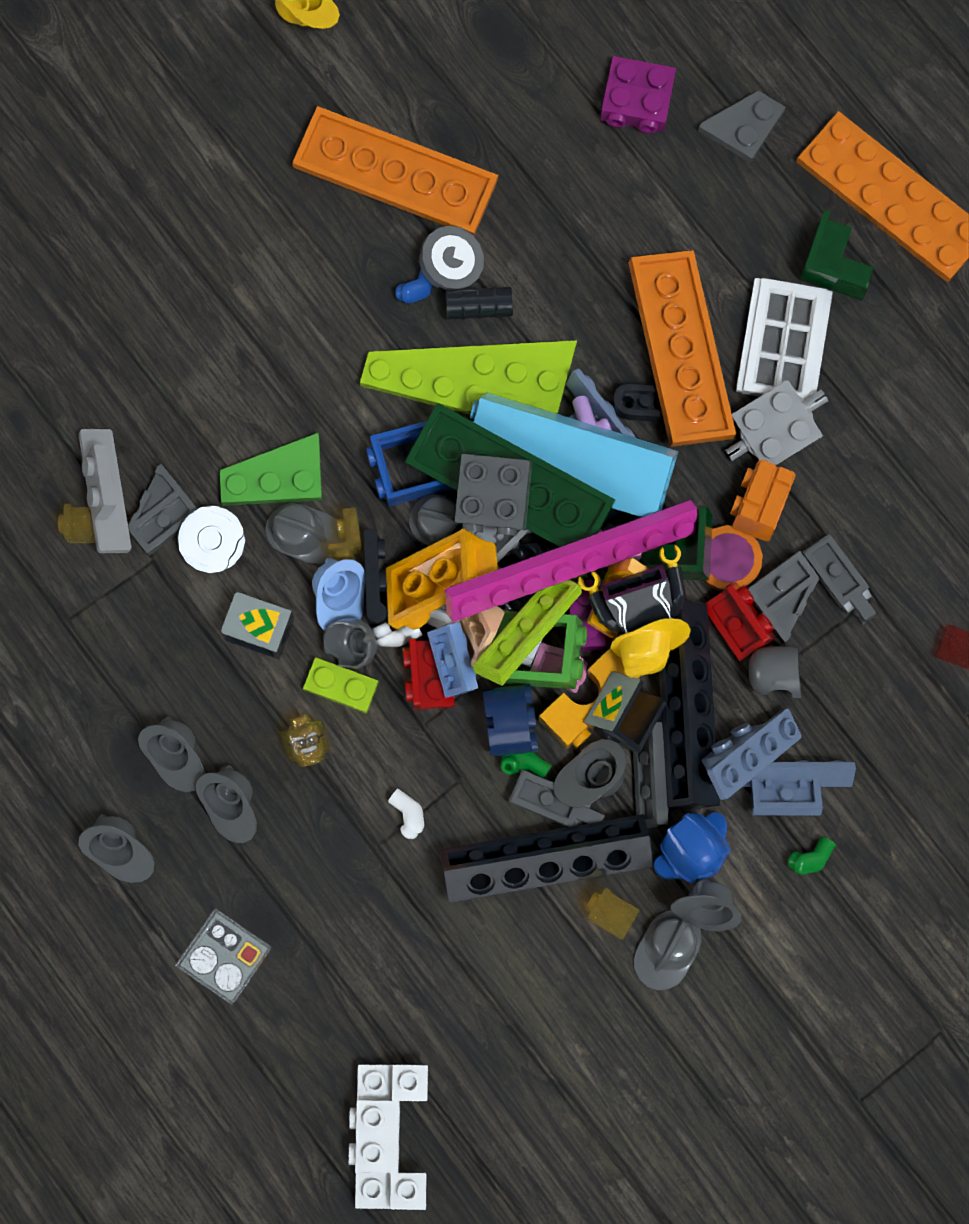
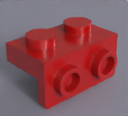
(739, 620)

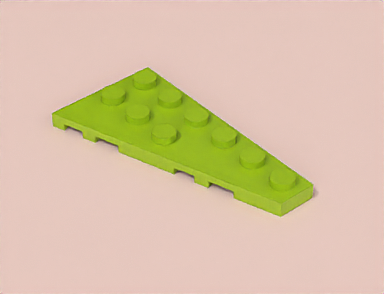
(460, 375)

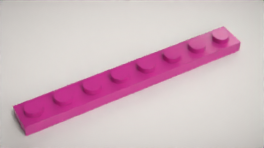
(570, 561)

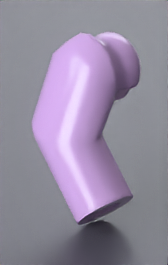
(584, 413)

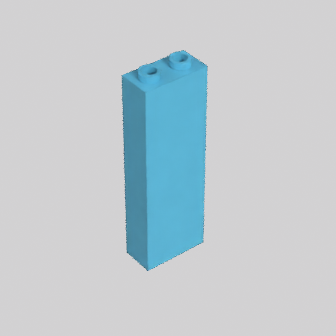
(611, 462)

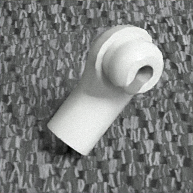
(395, 638)
(412, 814)

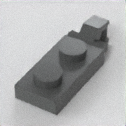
(840, 578)
(539, 798)

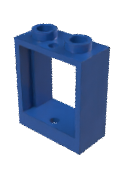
(383, 484)

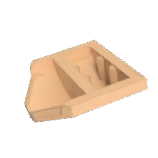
(481, 630)

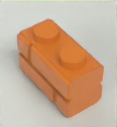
(763, 500)

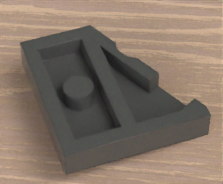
(744, 125)
(160, 512)
(784, 593)

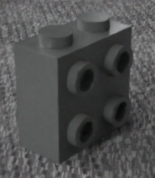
(493, 493)

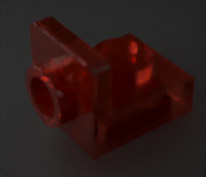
(954, 647)

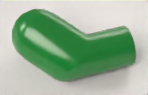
(529, 761)
(811, 861)

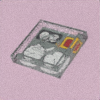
(223, 956)

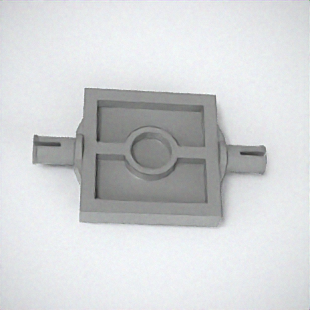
(776, 424)

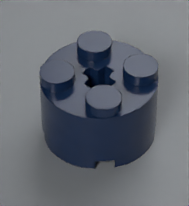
(510, 720)

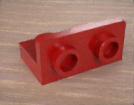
(426, 686)

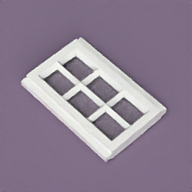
(784, 337)

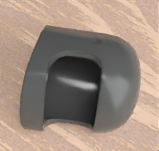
(775, 670)

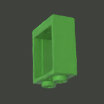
(572, 666)

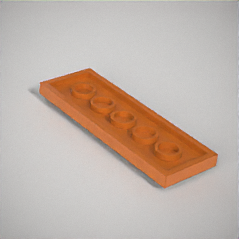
(395, 171)
(889, 195)
(681, 348)

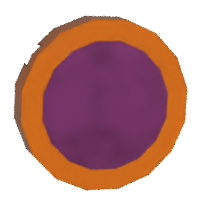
(734, 558)

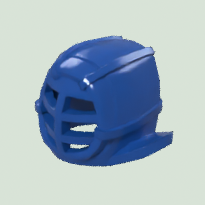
(693, 848)

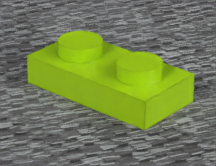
(341, 685)

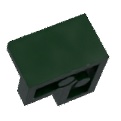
(828, 267)
(694, 549)

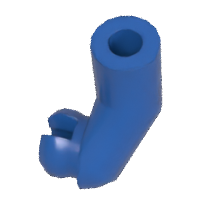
(414, 290)

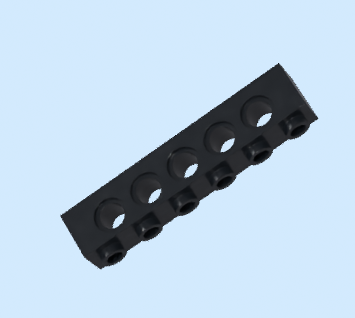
(689, 714)
(546, 858)

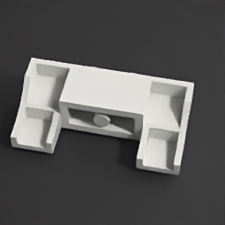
(377, 1137)

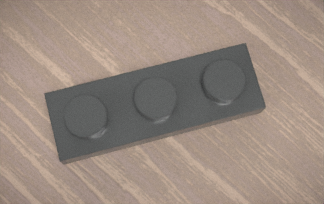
(651, 780)

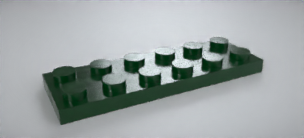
(559, 504)

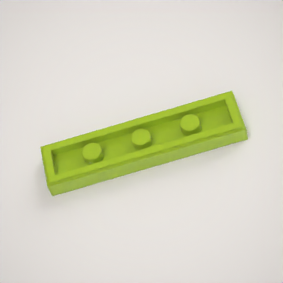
(526, 631)

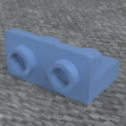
(452, 659)

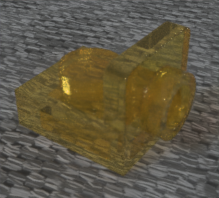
(76, 524)
(347, 529)
(611, 913)

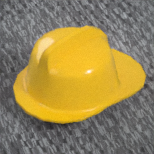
(311, 13)
(648, 647)

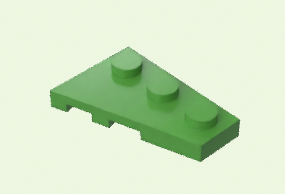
(276, 476)

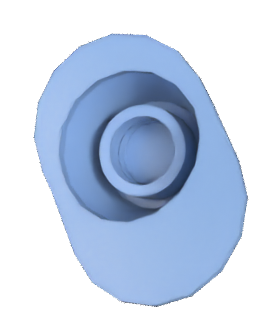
(338, 591)

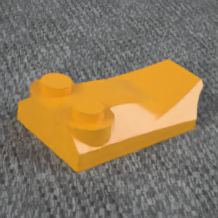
(419, 581)

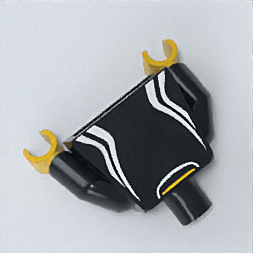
(639, 598)

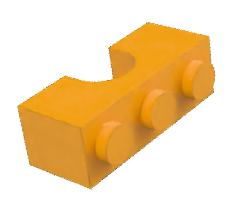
(565, 718)

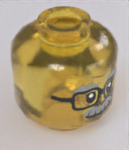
(305, 741)

